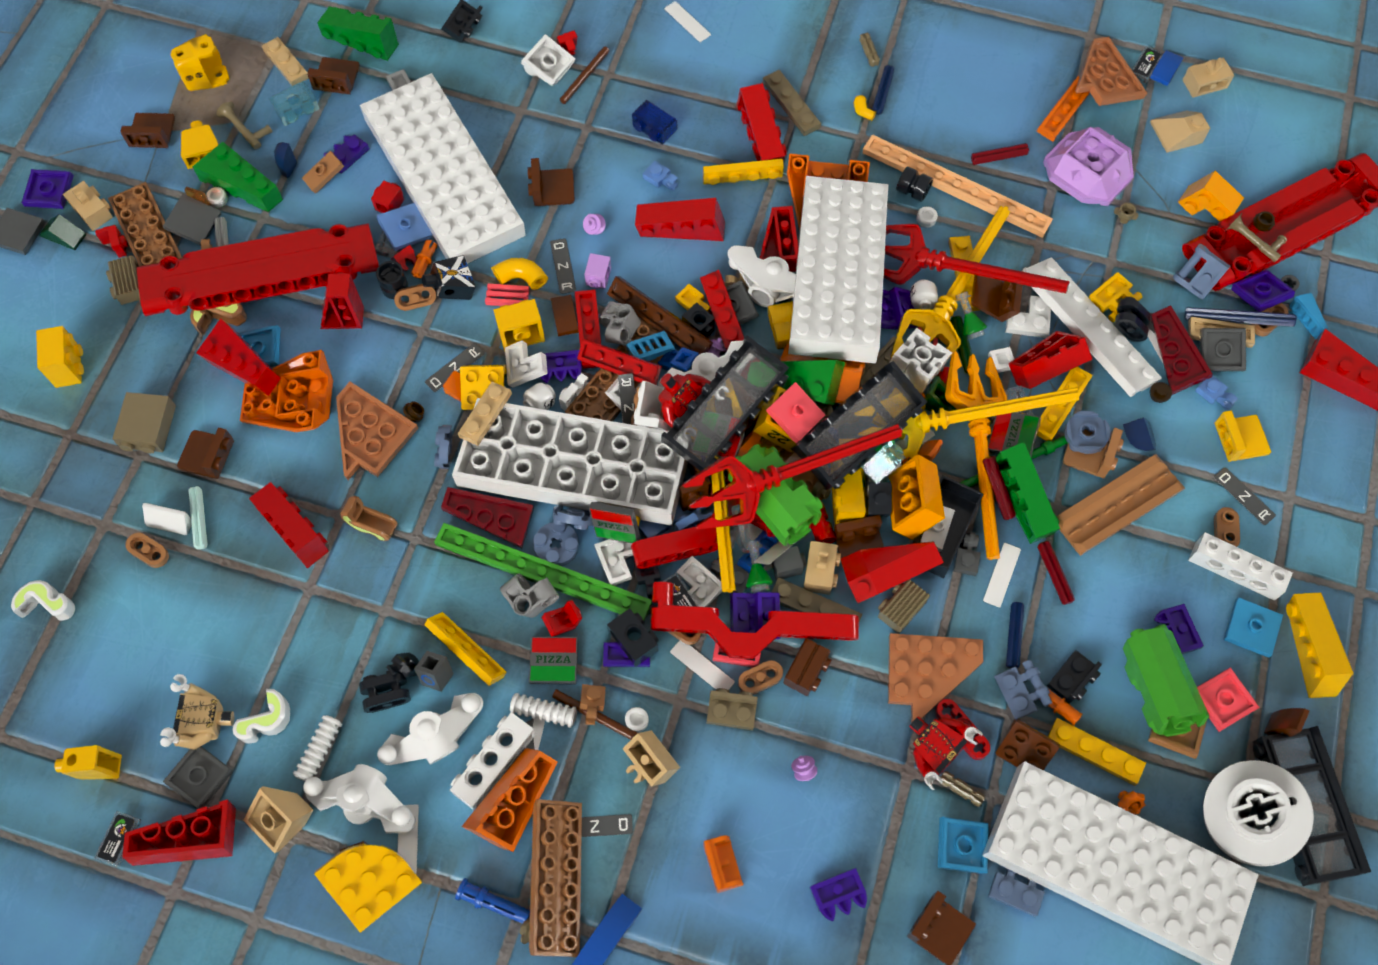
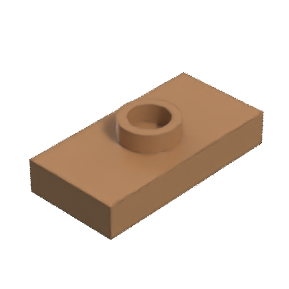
(323, 172)

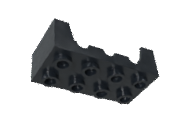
(965, 503)

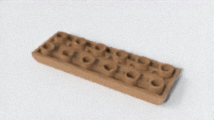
(143, 225)
(593, 400)
(1118, 504)
(555, 879)

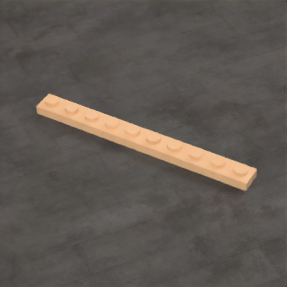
(958, 185)

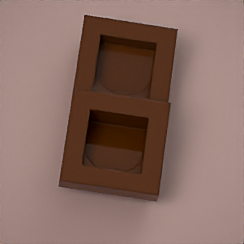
(564, 315)
(1288, 721)

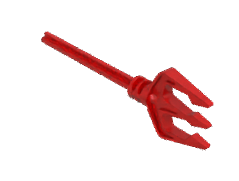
(918, 256)
(748, 484)

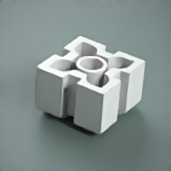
(920, 359)

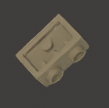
(732, 709)

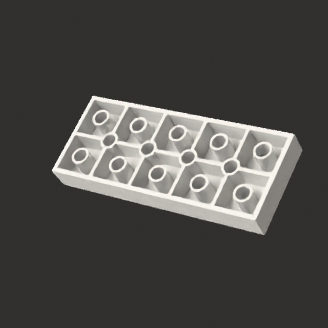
(443, 170)
(840, 270)
(574, 463)
(1121, 866)

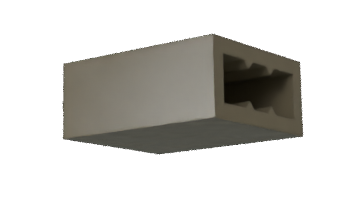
(144, 422)

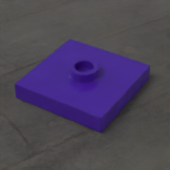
(47, 188)
(1263, 290)

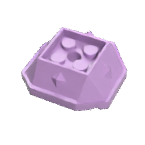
(1090, 166)

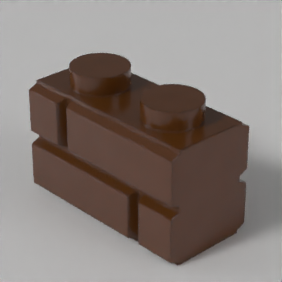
(807, 667)

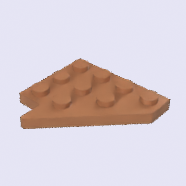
(1108, 75)
(369, 431)
(928, 669)

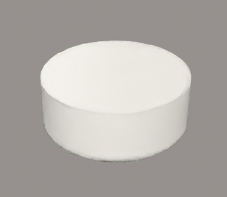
(217, 197)
(926, 217)
(636, 719)

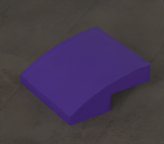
(894, 305)
(751, 610)

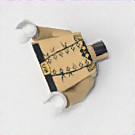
(197, 717)

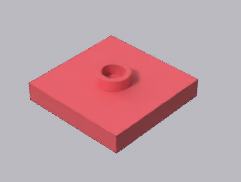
(795, 412)
(1226, 699)

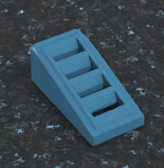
(1309, 314)
(639, 344)

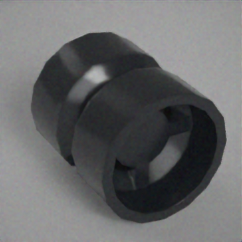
(914, 184)
(391, 278)

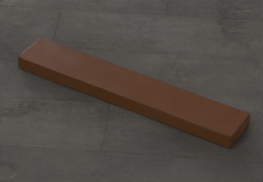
(658, 316)

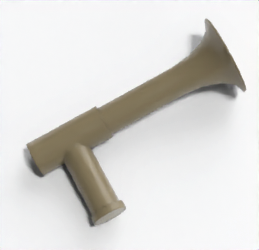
(226, 110)
(1269, 251)

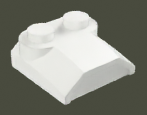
(548, 61)

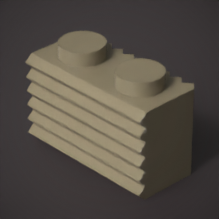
(123, 276)
(903, 606)

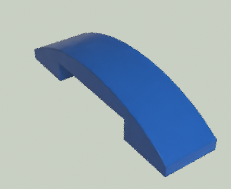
(608, 932)

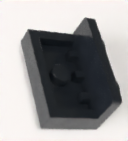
(461, 20)

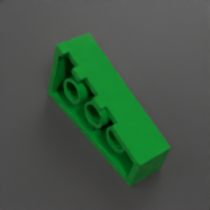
(359, 31)
(235, 175)
(817, 378)
(1027, 493)

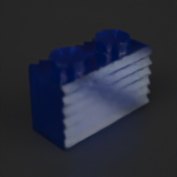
(654, 122)

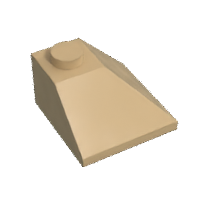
(1180, 130)
(277, 816)

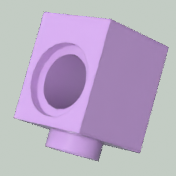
(597, 271)

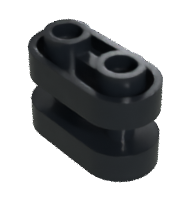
(1132, 319)
(375, 684)

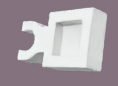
(569, 394)

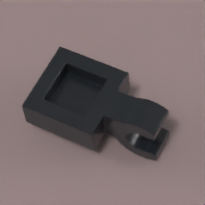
(648, 577)
(405, 664)

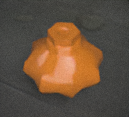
(1131, 801)

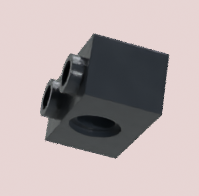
(636, 650)

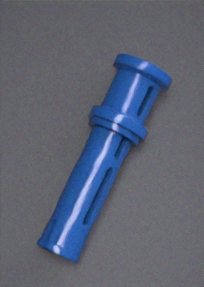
(482, 898)

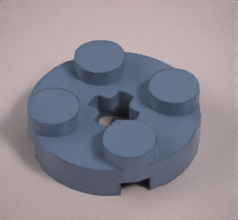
(444, 440)
(1087, 444)
(575, 516)
(552, 532)

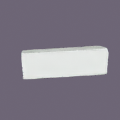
(166, 519)

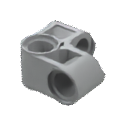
(619, 322)
(519, 592)

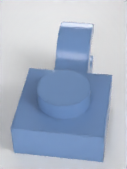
(658, 175)
(1215, 390)
(689, 521)

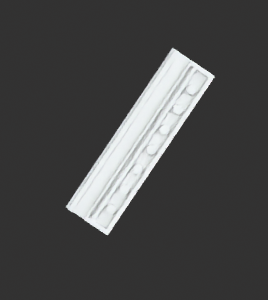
(1102, 337)

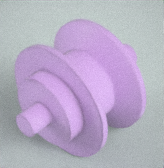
(594, 224)
(717, 347)
(804, 768)

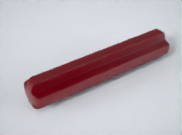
(999, 154)
(999, 488)
(1056, 572)

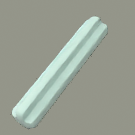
(197, 518)

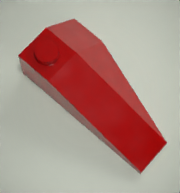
(882, 568)

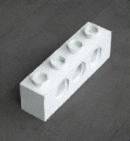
(1240, 566)
(508, 726)

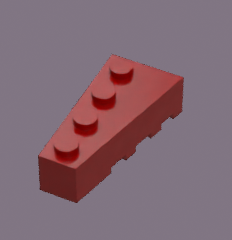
(760, 122)
(681, 220)
(233, 355)
(1342, 369)
(289, 524)
(184, 838)

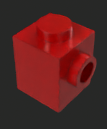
(387, 197)

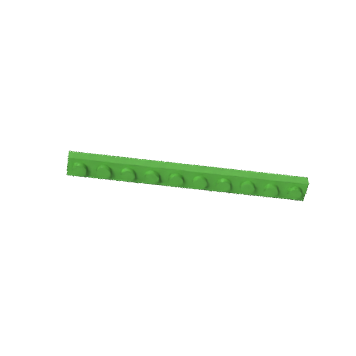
(536, 569)

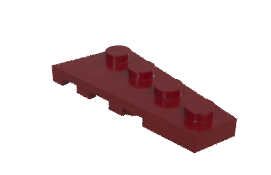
(1178, 352)
(492, 514)

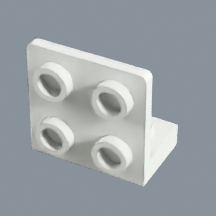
(649, 407)

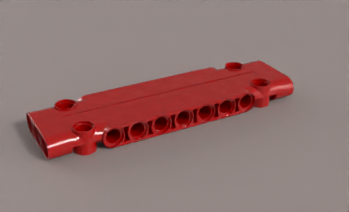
(1302, 213)
(255, 269)

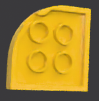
(367, 881)

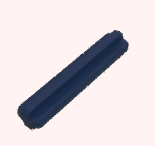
(883, 89)
(1015, 635)

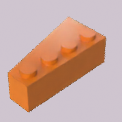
(510, 803)

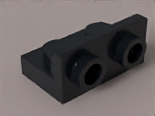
(1074, 676)

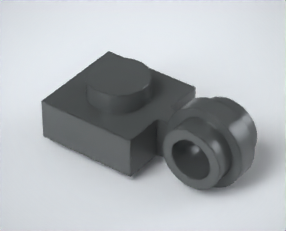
(966, 559)
(740, 574)

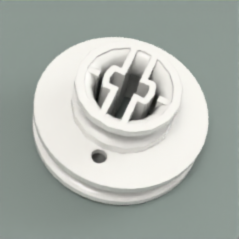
(1262, 843)

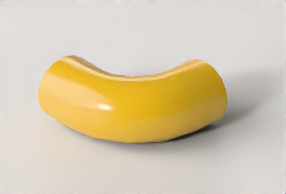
(520, 268)

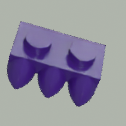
(350, 150)
(561, 364)
(1180, 623)
(839, 892)

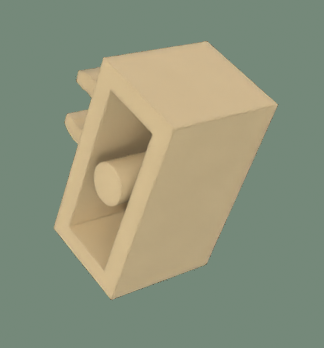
(1208, 77)
(88, 205)
(821, 567)
(650, 759)

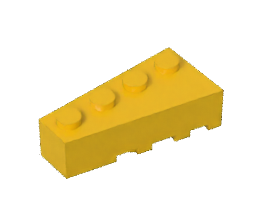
(849, 499)
(1318, 646)

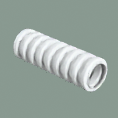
(543, 710)
(317, 748)

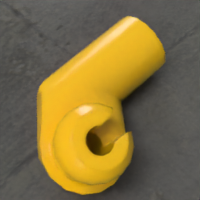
(861, 108)

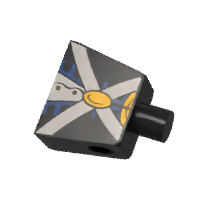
(451, 279)
(878, 497)

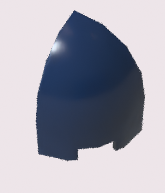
(285, 158)
(1140, 434)

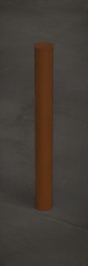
(584, 75)
(600, 718)

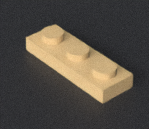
(285, 61)
(1196, 324)
(484, 413)

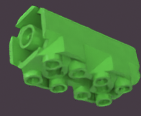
(787, 508)
(1164, 681)

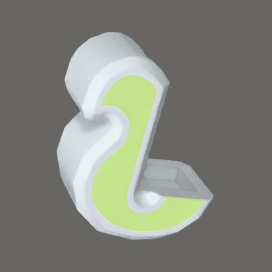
(42, 592)
(266, 723)

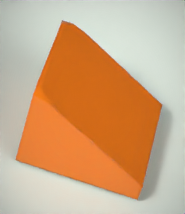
(453, 386)
(930, 449)

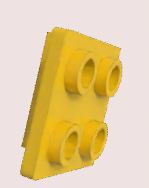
(475, 381)
(1241, 436)

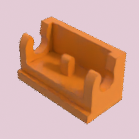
(722, 863)

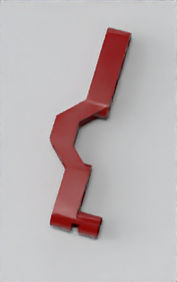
(696, 542)
(741, 644)

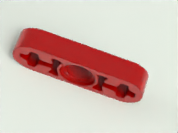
(980, 739)

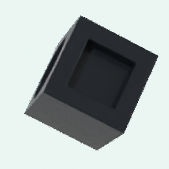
(699, 314)

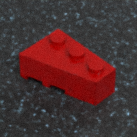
(781, 237)
(341, 304)
(1049, 359)

